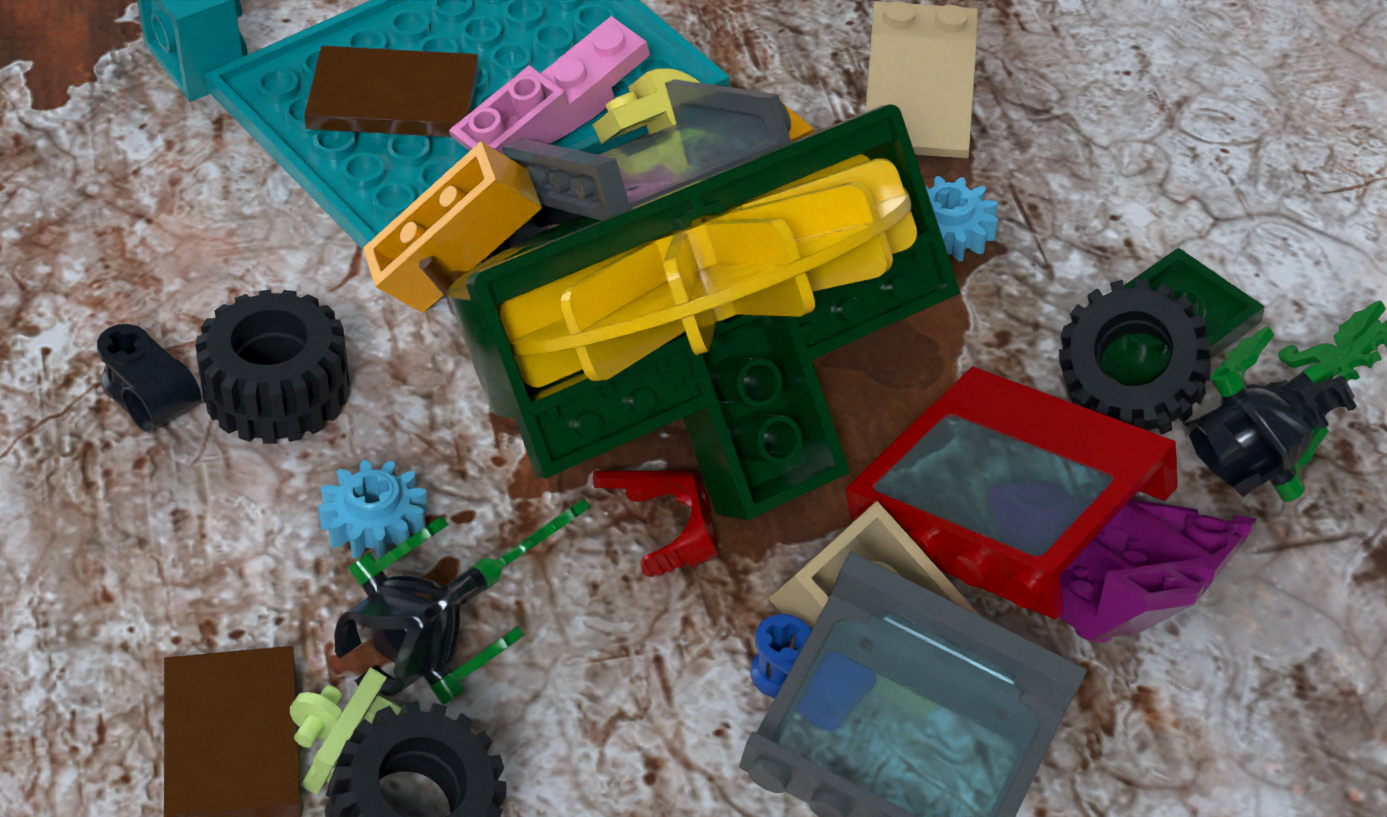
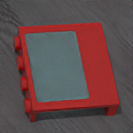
(1012, 484)

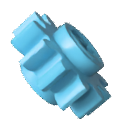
(963, 216)
(372, 508)

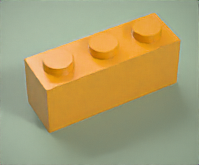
(454, 222)

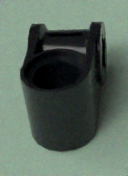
(145, 377)

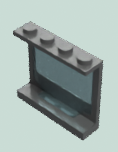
(711, 133)
(909, 707)

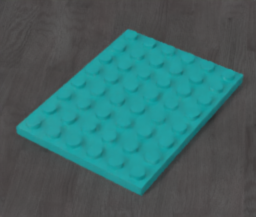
(375, 176)

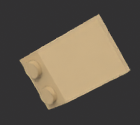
(926, 68)
(876, 538)

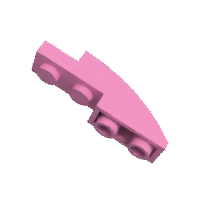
(559, 98)

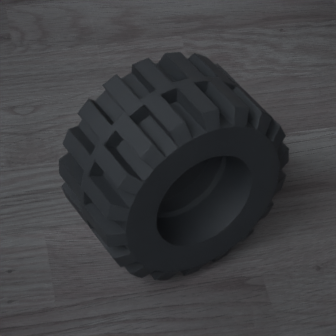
(1128, 313)
(273, 366)
(418, 744)

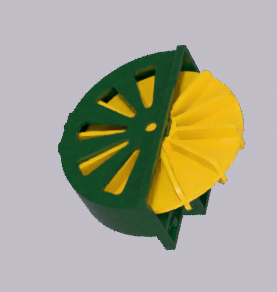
(712, 311)

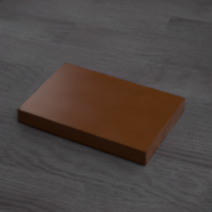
(391, 91)
(231, 735)

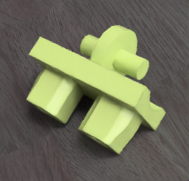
(323, 719)

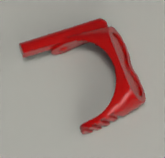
(698, 540)

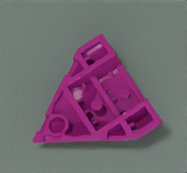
(1146, 568)

